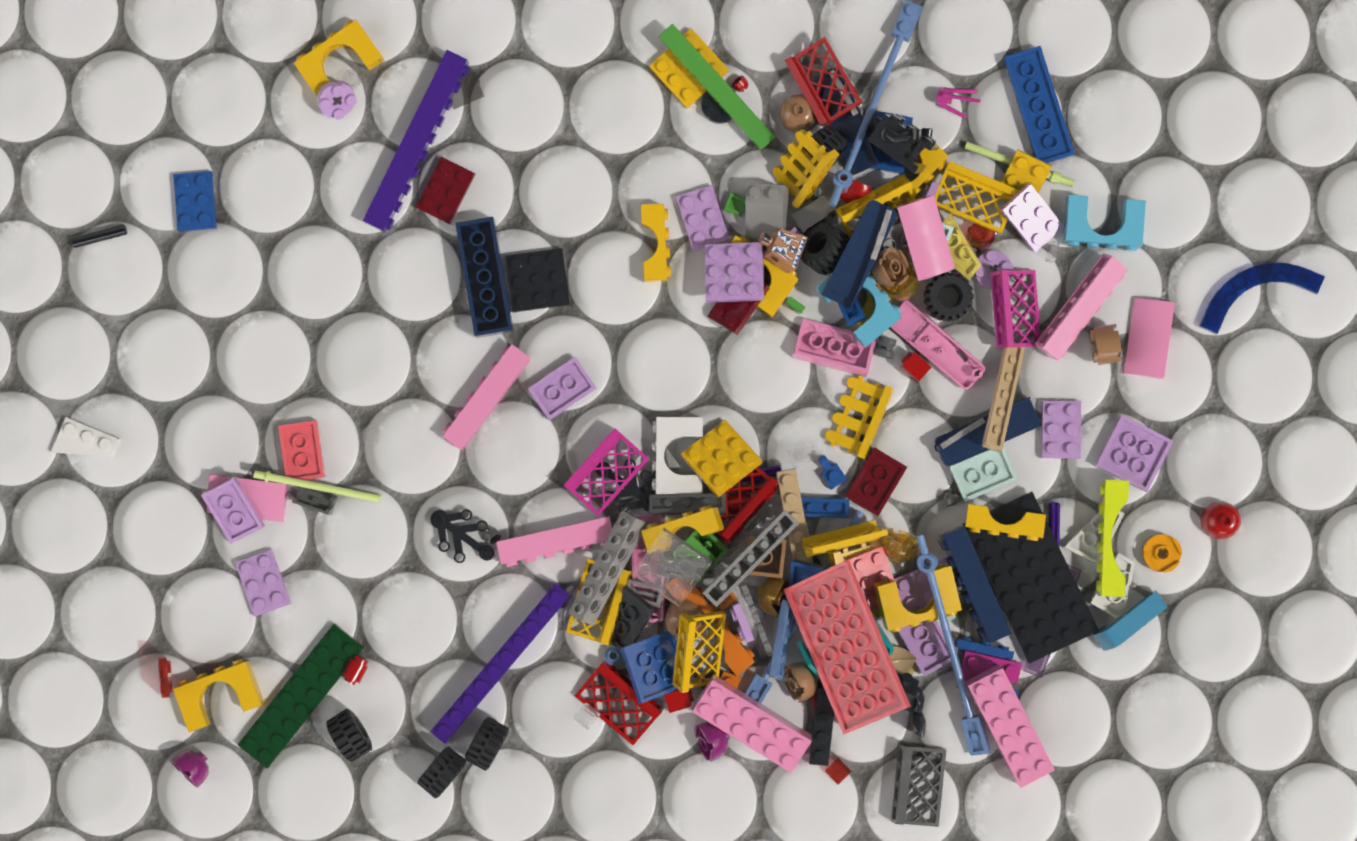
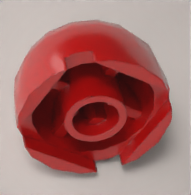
(855, 191)
(1221, 520)

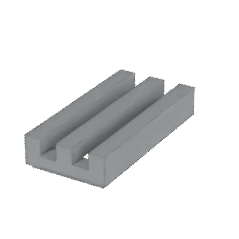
(659, 597)

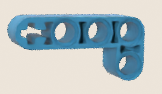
(1131, 621)

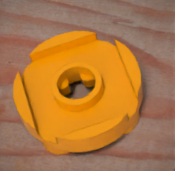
(1172, 556)

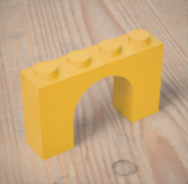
(351, 37)
(780, 284)
(896, 616)
(191, 694)

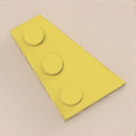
(962, 253)

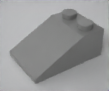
(765, 209)

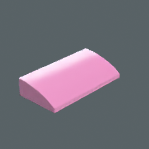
(925, 237)
(1149, 338)
(832, 348)
(267, 498)

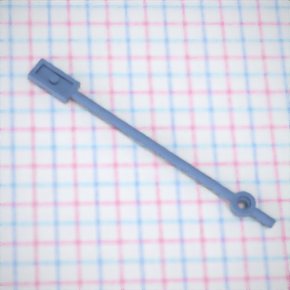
(902, 31)
(761, 685)
(971, 724)

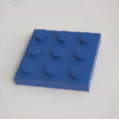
(651, 665)

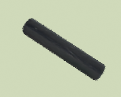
(98, 236)

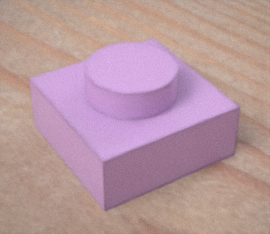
(930, 190)

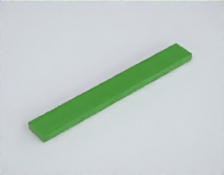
(716, 86)

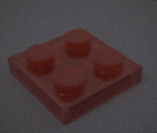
(165, 685)

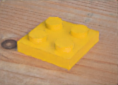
(1026, 170)

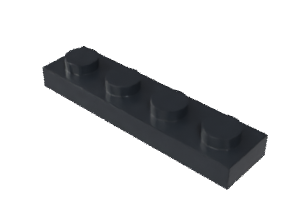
(821, 729)

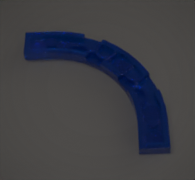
(1252, 277)

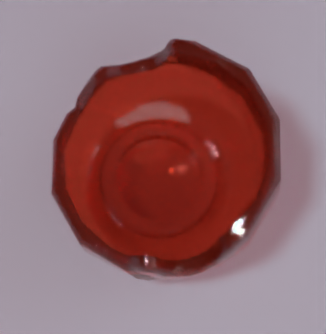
(980, 237)

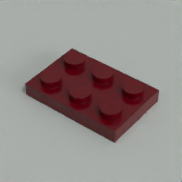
(445, 190)
(734, 314)
(876, 481)

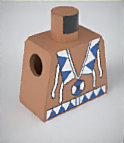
(783, 248)

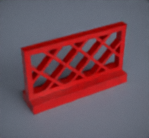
(809, 90)
(751, 506)
(625, 686)

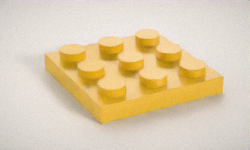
(678, 78)
(721, 458)

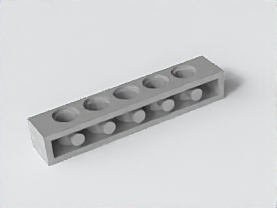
(750, 558)
(607, 568)

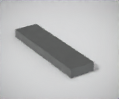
(681, 503)

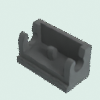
(812, 214)
(315, 500)

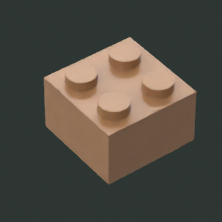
(773, 563)

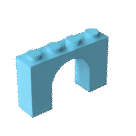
(1078, 231)
(883, 315)

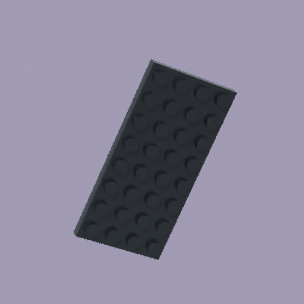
(1033, 584)

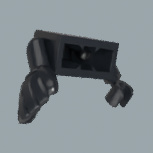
(916, 699)

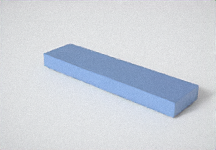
(781, 641)

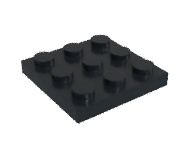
(537, 280)

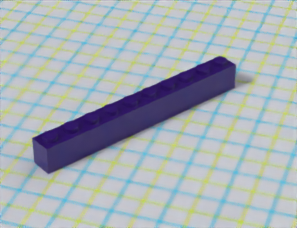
(416, 141)
(500, 663)

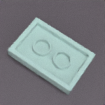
(982, 473)

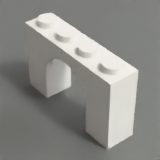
(667, 430)

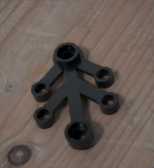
(631, 488)
(460, 533)

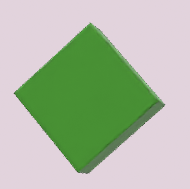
(734, 204)
(795, 305)

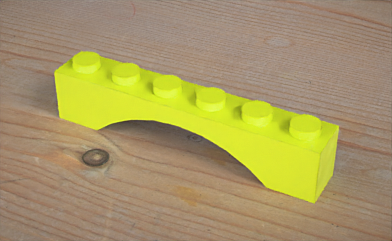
(1114, 496)

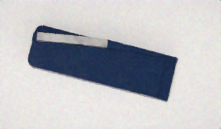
(848, 124)
(860, 254)
(970, 439)

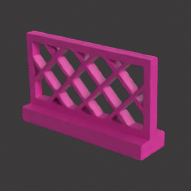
(1004, 309)
(591, 464)

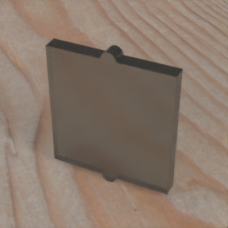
(469, 91)

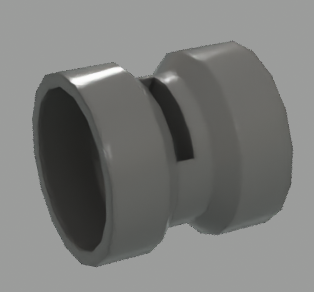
(888, 343)

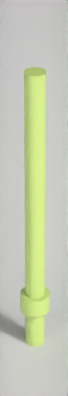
(1054, 176)

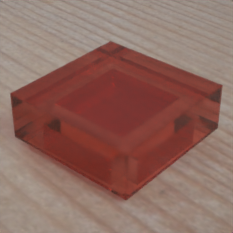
(838, 770)

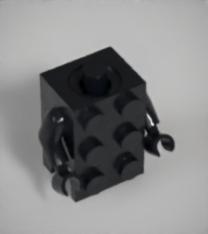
(900, 140)

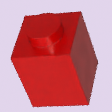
(915, 366)
(678, 701)

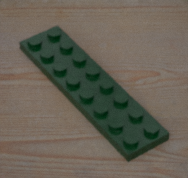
(300, 696)

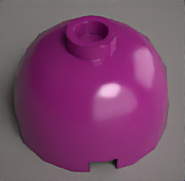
(713, 741)
(192, 766)

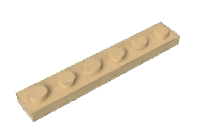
(1003, 398)
(793, 505)

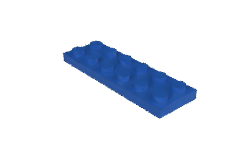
(1039, 105)

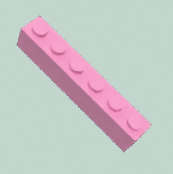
(1081, 307)
(487, 396)
(553, 541)

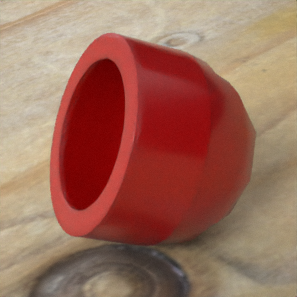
(740, 84)

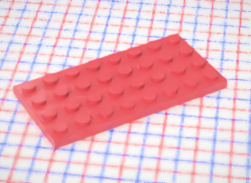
(846, 647)

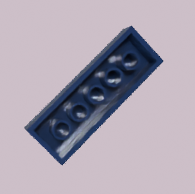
(484, 277)
(975, 585)

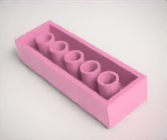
(752, 723)
(1009, 726)

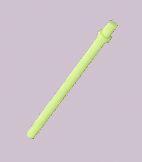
(268, 476)

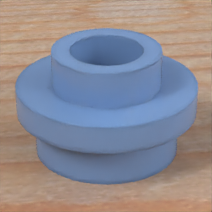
(607, 655)

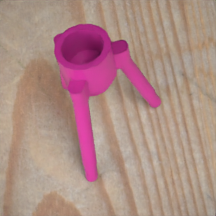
(946, 95)

